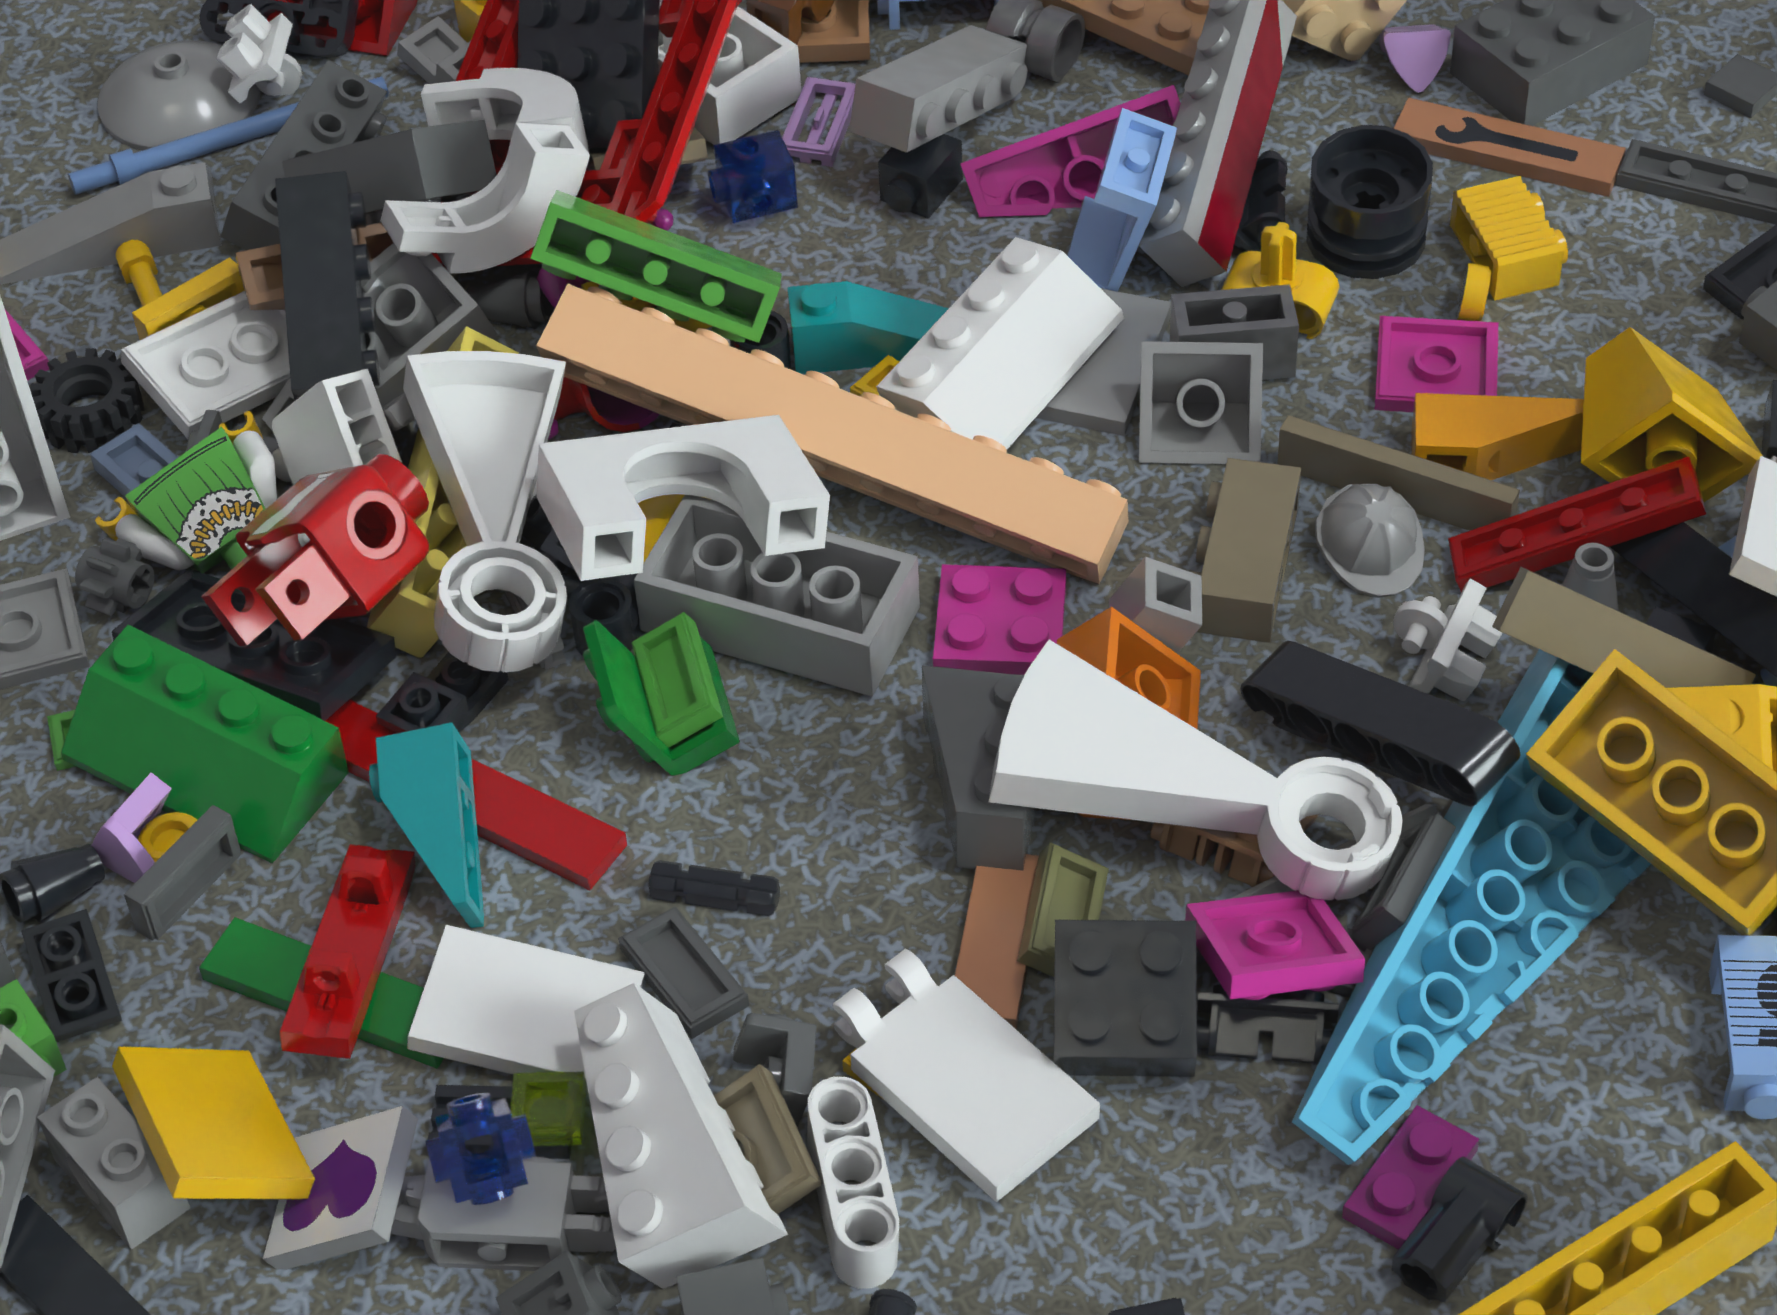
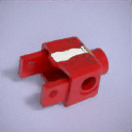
(356, 552)

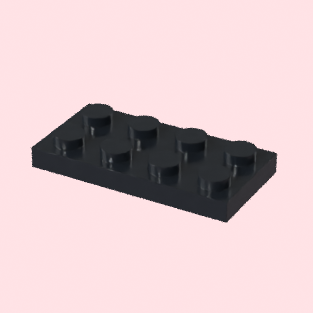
(307, 673)

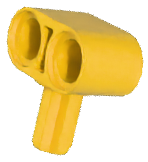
(1311, 284)

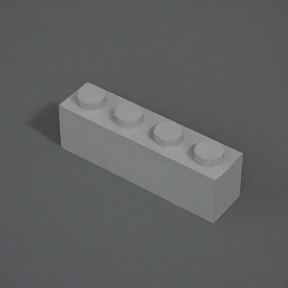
(937, 88)

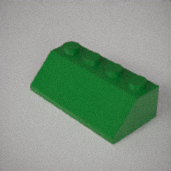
(205, 739)

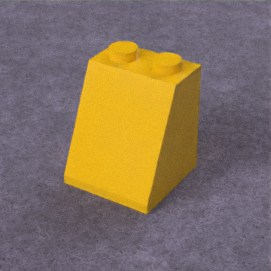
(1654, 411)

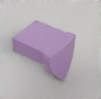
(1416, 52)
(118, 837)

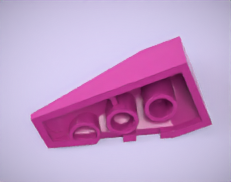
(1055, 165)

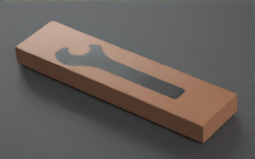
(1512, 147)

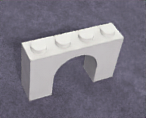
(747, 464)

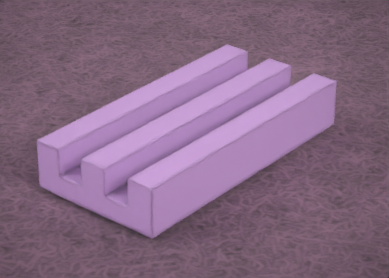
(811, 148)

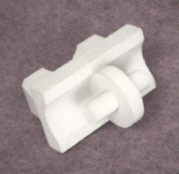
(258, 55)
(1465, 624)

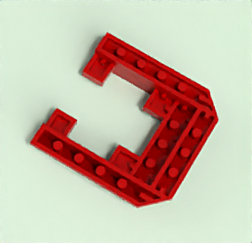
(643, 151)

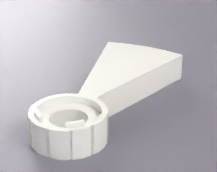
(484, 433)
(1107, 751)

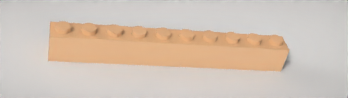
(842, 435)

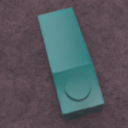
(854, 325)
(430, 793)

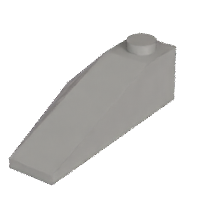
(163, 208)

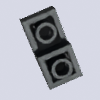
(447, 695)
(71, 975)

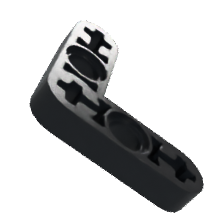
(341, 16)

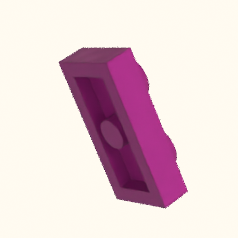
(1406, 1175)

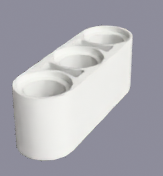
(851, 1210)

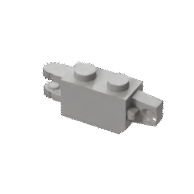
(512, 1232)

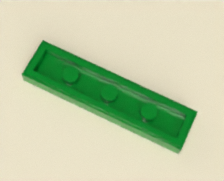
(269, 968)

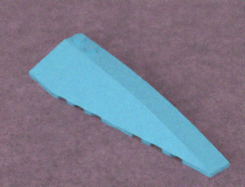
(1489, 921)

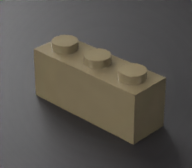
(1247, 547)

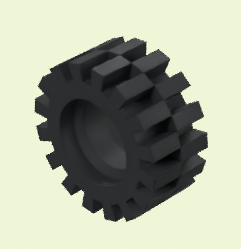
(82, 378)

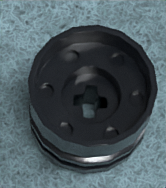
(1369, 201)

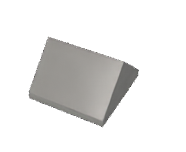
(1200, 402)

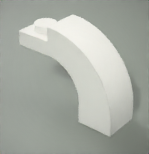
(504, 99)
(502, 216)

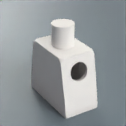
(332, 428)

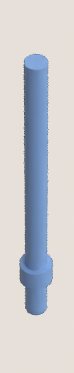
(128, 165)

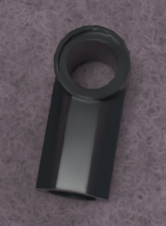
(1462, 1222)

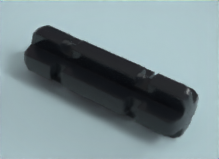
(714, 887)

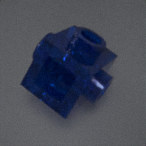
(754, 168)
(486, 1175)

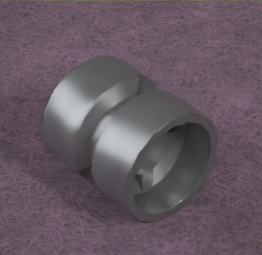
(1051, 34)

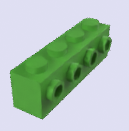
(657, 267)

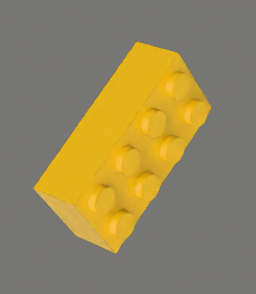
(1668, 789)

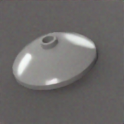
(170, 95)

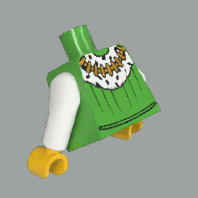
(200, 501)

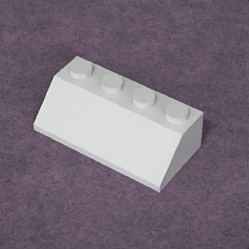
(1005, 345)

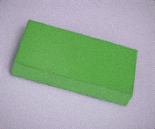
(676, 679)

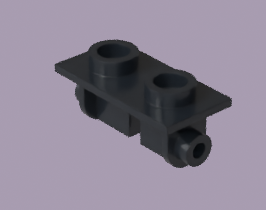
(1264, 201)
(1293, 1021)

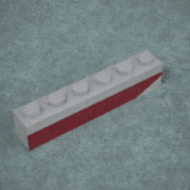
(1218, 137)

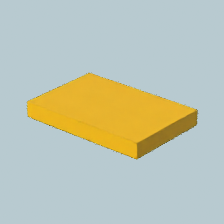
(212, 1124)

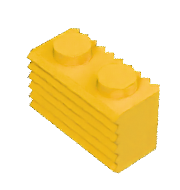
(1508, 231)

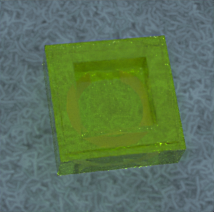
(552, 1106)

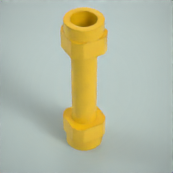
(139, 268)

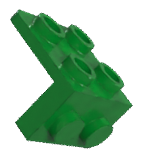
(626, 708)

